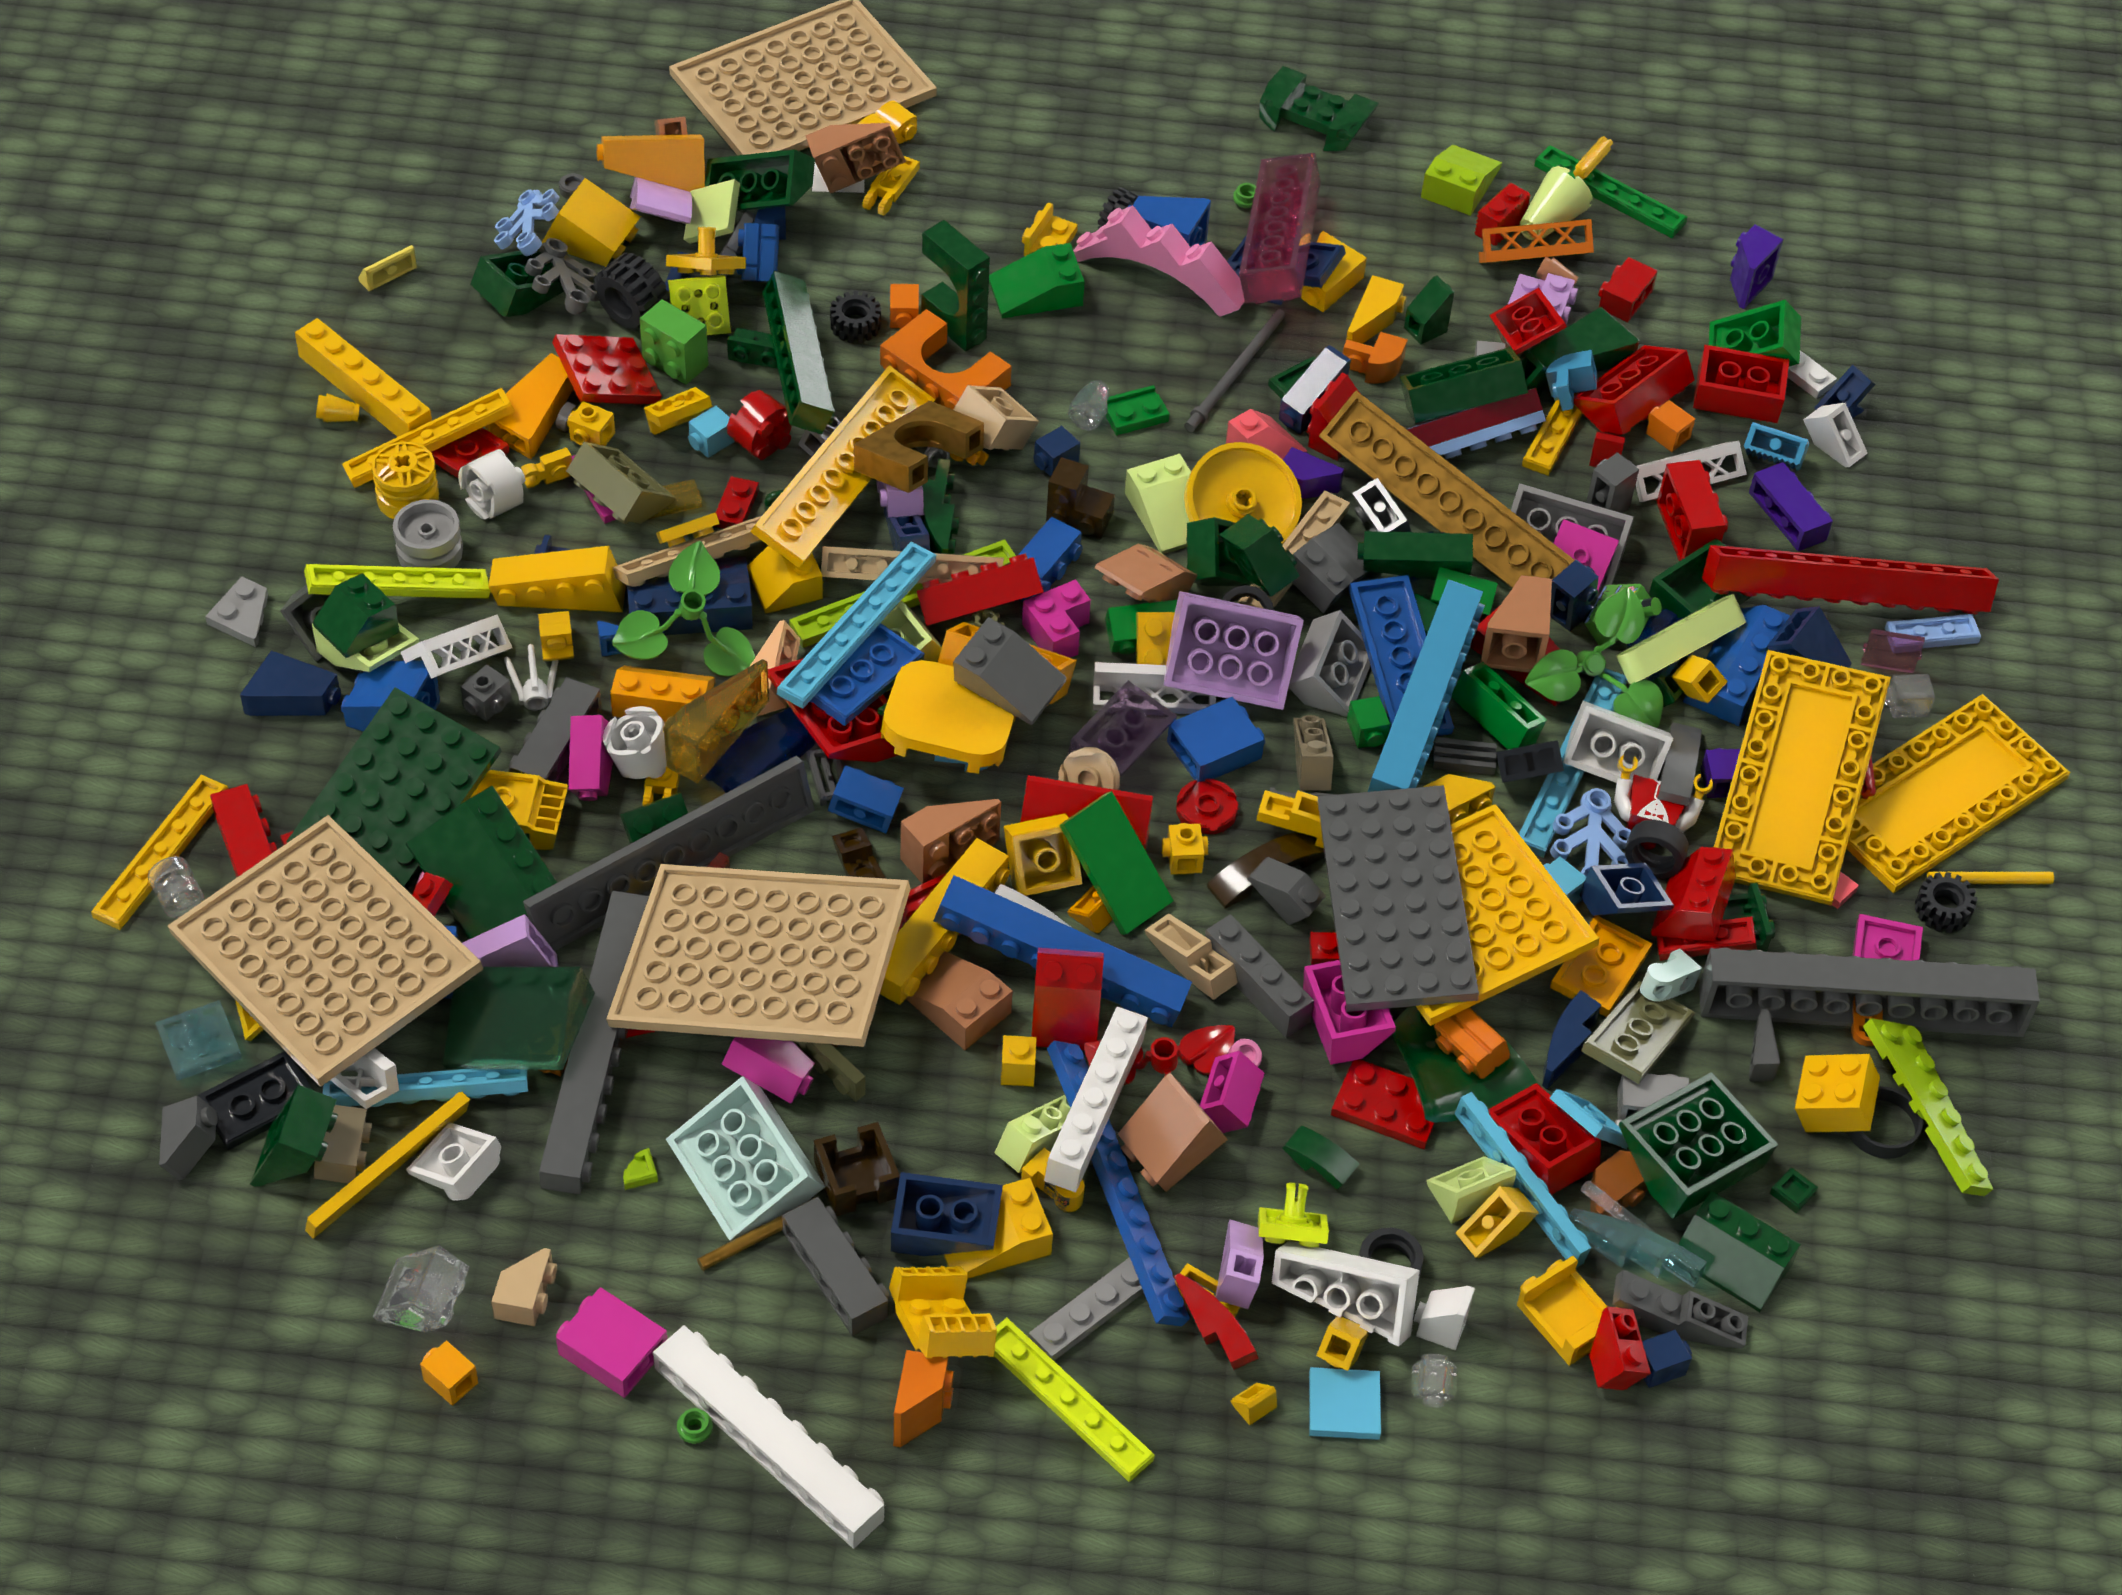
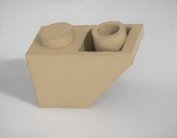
(522, 1289)

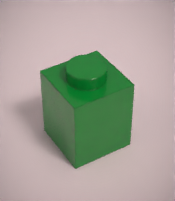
(1368, 722)

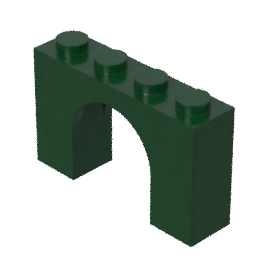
(969, 272)

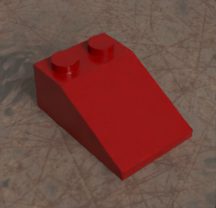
(1527, 321)
(1067, 996)
(1548, 1137)

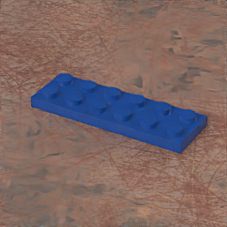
(1391, 638)

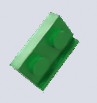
(1136, 410)

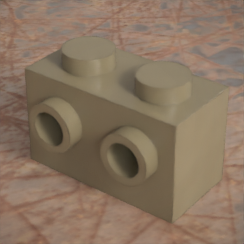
(344, 1146)

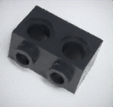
(1530, 761)

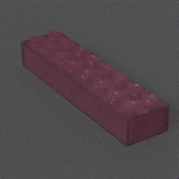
(1280, 228)

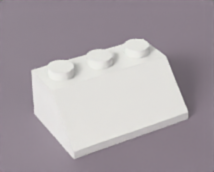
(1604, 736)

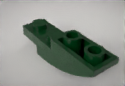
(939, 511)

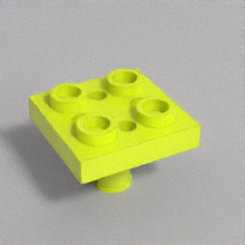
(686, 294)
(1293, 1221)

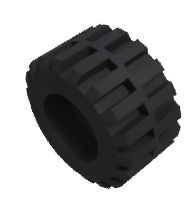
(629, 289)

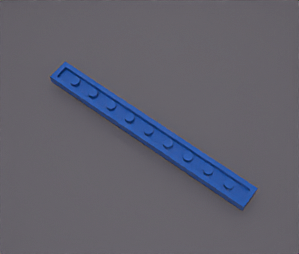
(1124, 1200)

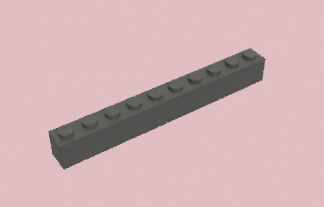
(592, 1057)

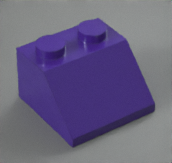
(1754, 263)

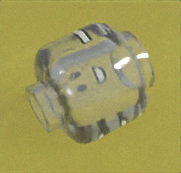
(1434, 1380)

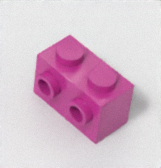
(1232, 1091)

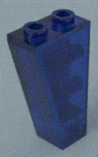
(761, 749)

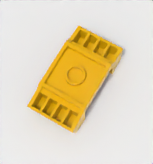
(531, 801)
(936, 1315)

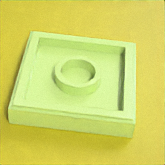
(713, 207)

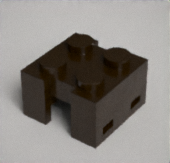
(857, 1172)

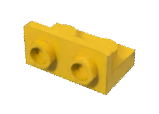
(1048, 231)
(676, 410)

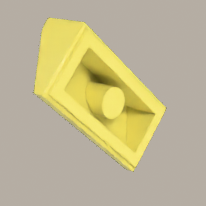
(388, 268)

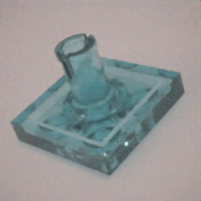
(196, 1031)

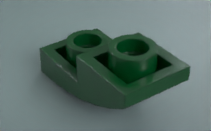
(1316, 1151)

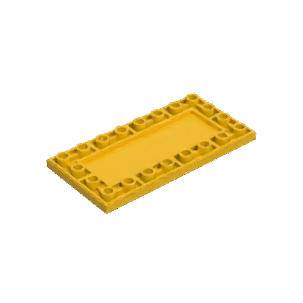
(1801, 774)
(1948, 791)

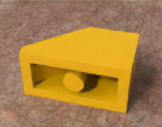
(1497, 1221)

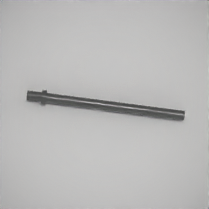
(1200, 413)

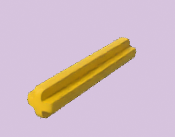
(1593, 157)

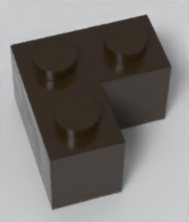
(1077, 503)

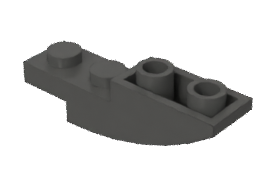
(1690, 1315)

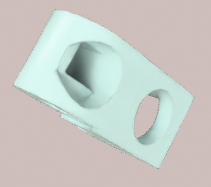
(1669, 979)

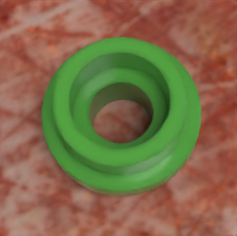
(1244, 195)
(692, 1417)

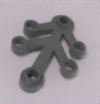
(556, 252)

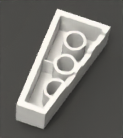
(1351, 1286)

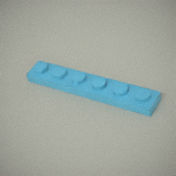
(443, 1086)
(1496, 1146)

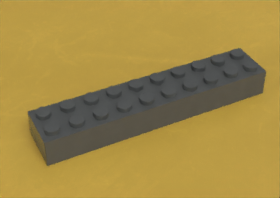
(1912, 993)

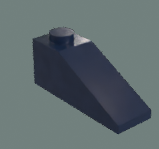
(906, 530)

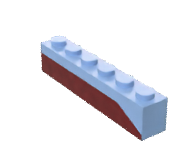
(1480, 424)

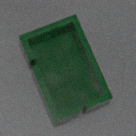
(1683, 588)

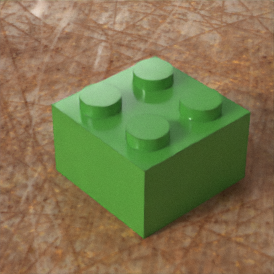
(674, 341)

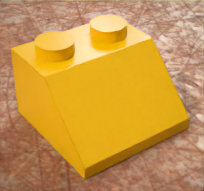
(782, 583)

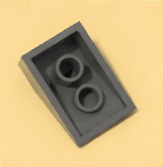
(1328, 567)
(1007, 671)

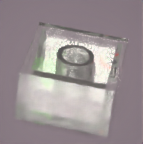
(422, 1290)

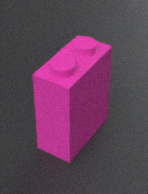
(610, 1341)

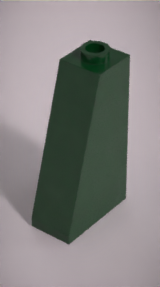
(1594, 332)
(1416, 553)

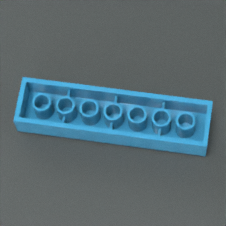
(1429, 689)

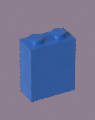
(1216, 740)

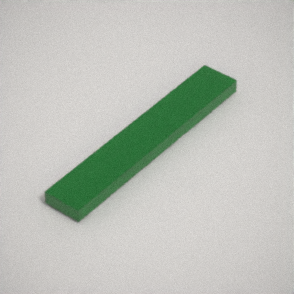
(1618, 194)

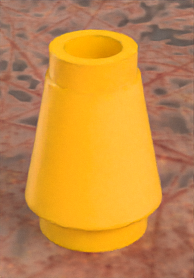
(336, 409)

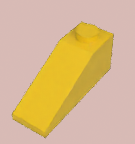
(1377, 309)

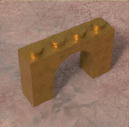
(888, 454)

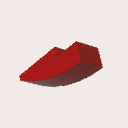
(1216, 1322)

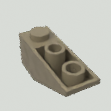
(1313, 753)

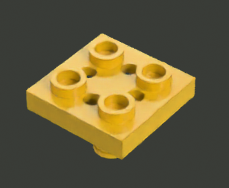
(706, 260)

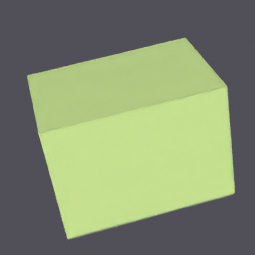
(1469, 1186)

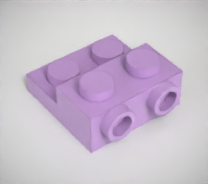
(1557, 289)

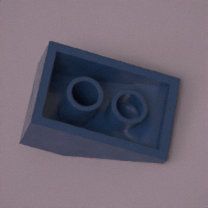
(944, 1215)

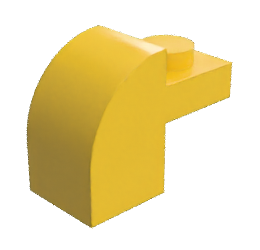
(556, 636)

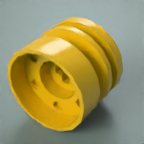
(403, 475)

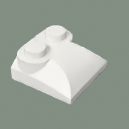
(457, 1161)

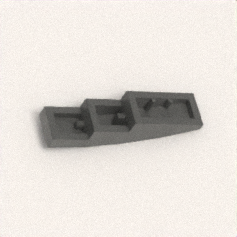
(1680, 764)

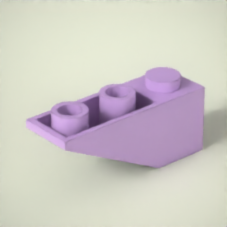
(1240, 1265)

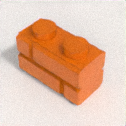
(1472, 1042)

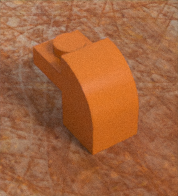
(1377, 362)

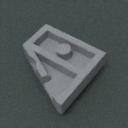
(240, 611)

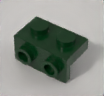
(1754, 905)

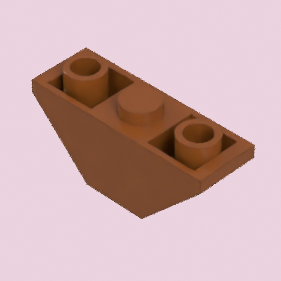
(1620, 1180)

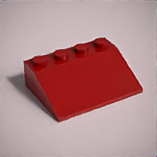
(855, 741)

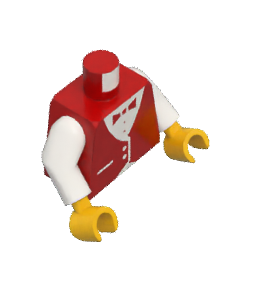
(1638, 801)

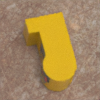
(1063, 1198)

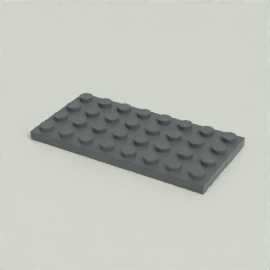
(1396, 899)

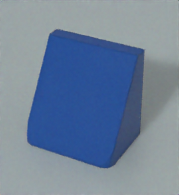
(606, 633)

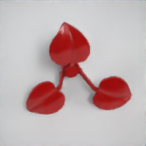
(1195, 1048)

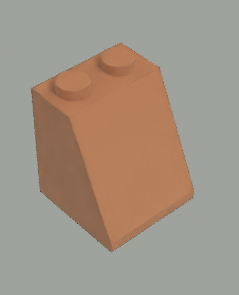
(1520, 626)
(1169, 1134)

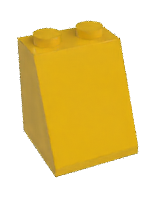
(594, 225)

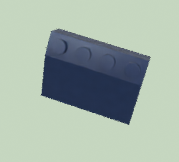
(725, 607)

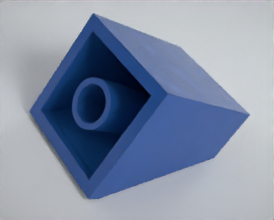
(1187, 215)
(374, 687)

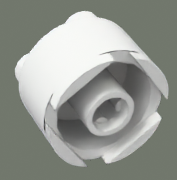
(492, 484)
(637, 743)

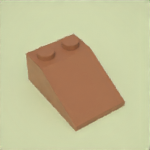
(962, 999)

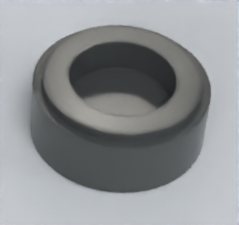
(569, 184)
(561, 422)

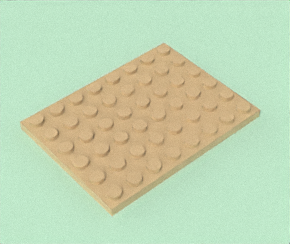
(801, 78)
(325, 949)
(760, 955)

